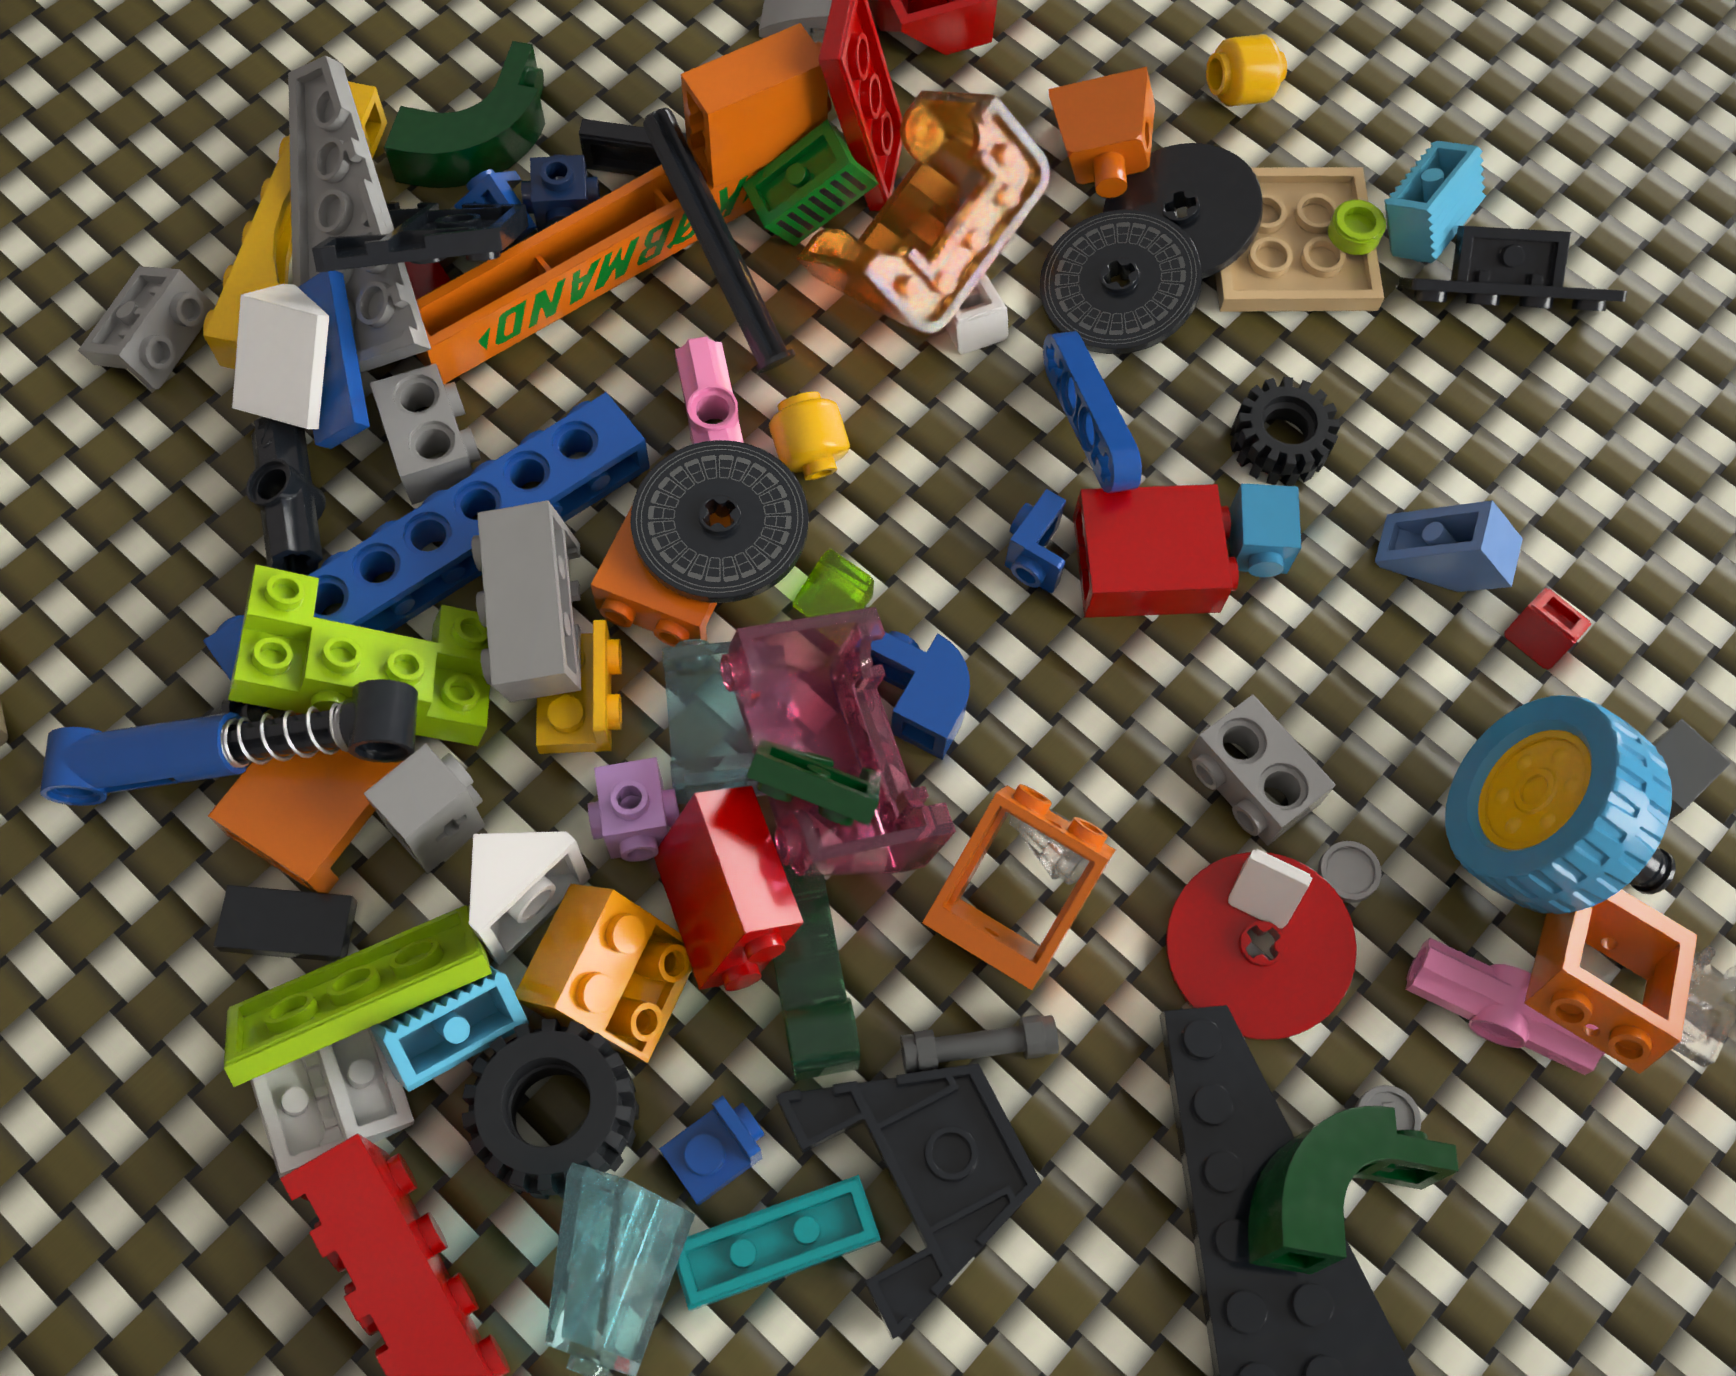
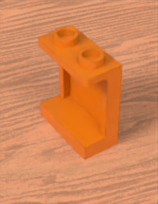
(631, 595)
(301, 812)

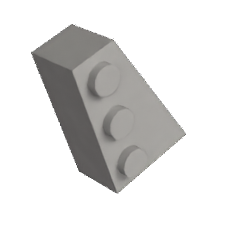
(528, 601)

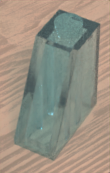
(611, 1270)

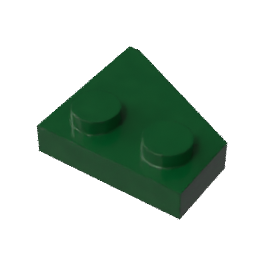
(809, 776)

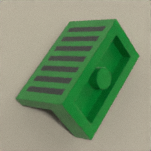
(808, 184)

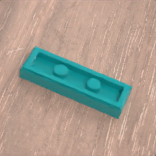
(775, 1242)

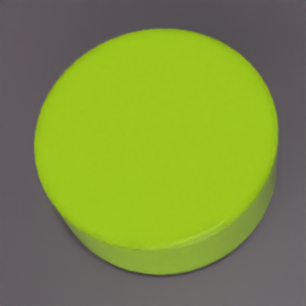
(1356, 227)

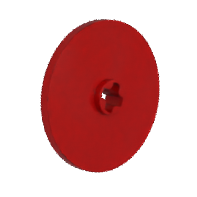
(1266, 997)

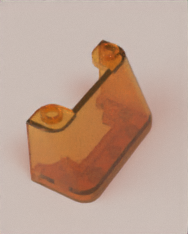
(947, 216)

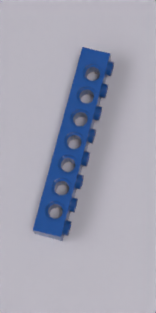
(425, 577)

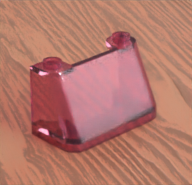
(818, 693)

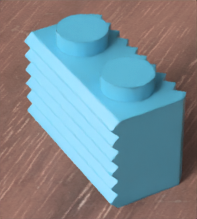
(1434, 200)
(448, 1029)

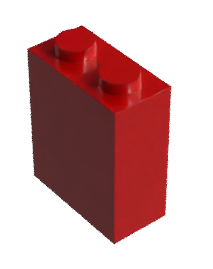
(1154, 551)
(727, 888)

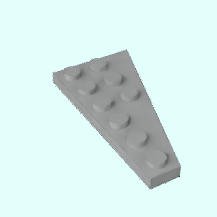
(341, 195)

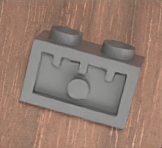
(149, 325)

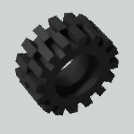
(1296, 407)

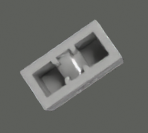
(428, 806)

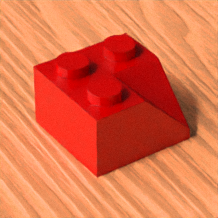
(940, 24)

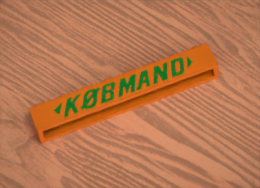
(562, 269)

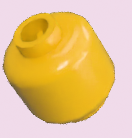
(1246, 70)
(809, 435)

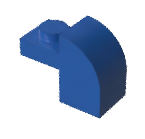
(933, 686)

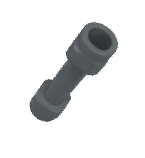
(1034, 1037)

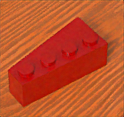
(393, 1263)

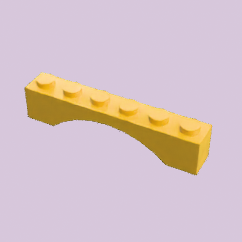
(268, 237)

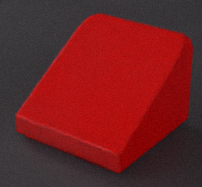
(1547, 629)

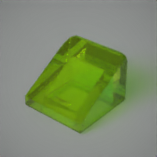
(834, 587)

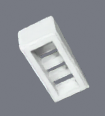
(982, 323)

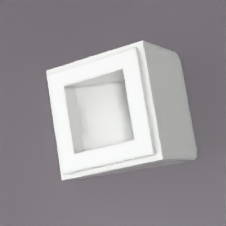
(1269, 888)

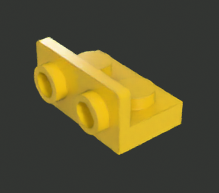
(585, 717)

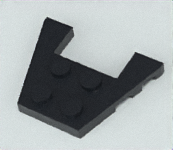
(428, 236)
(947, 1158)

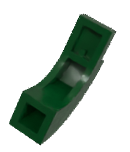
(458, 145)
(1303, 1188)

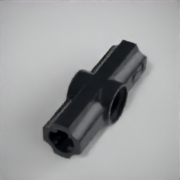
(286, 497)

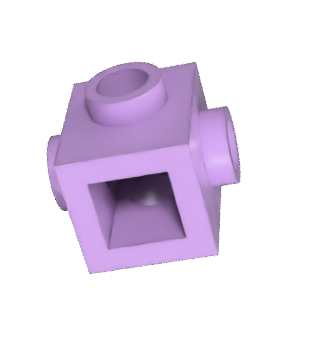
(632, 809)

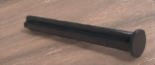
(716, 240)

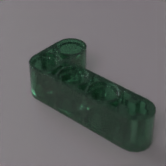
(812, 988)

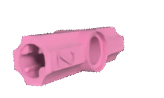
(707, 391)
(1495, 1005)

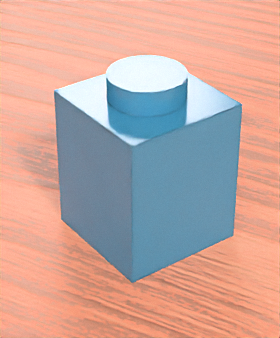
(1265, 529)

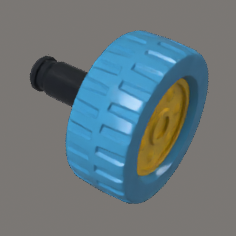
(1562, 807)

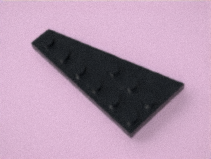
(1257, 1314)

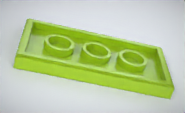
(352, 995)

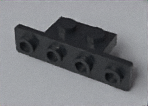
(1514, 263)

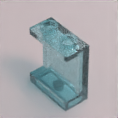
(704, 722)

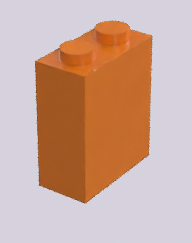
(754, 103)

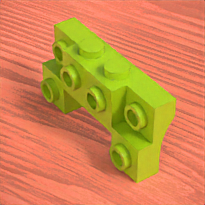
(306, 661)

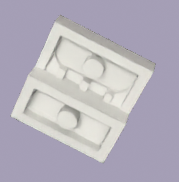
(329, 1099)

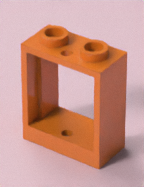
(984, 935)
(1640, 942)

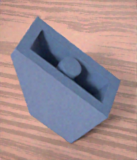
(1452, 546)

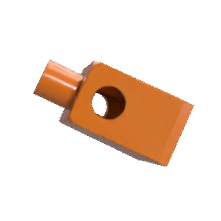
(1106, 128)

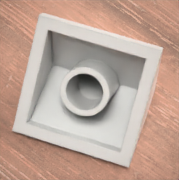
(280, 356)
(519, 885)

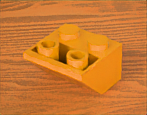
(607, 970)

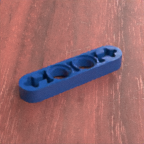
(1092, 412)

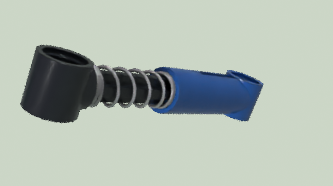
(90, 763)

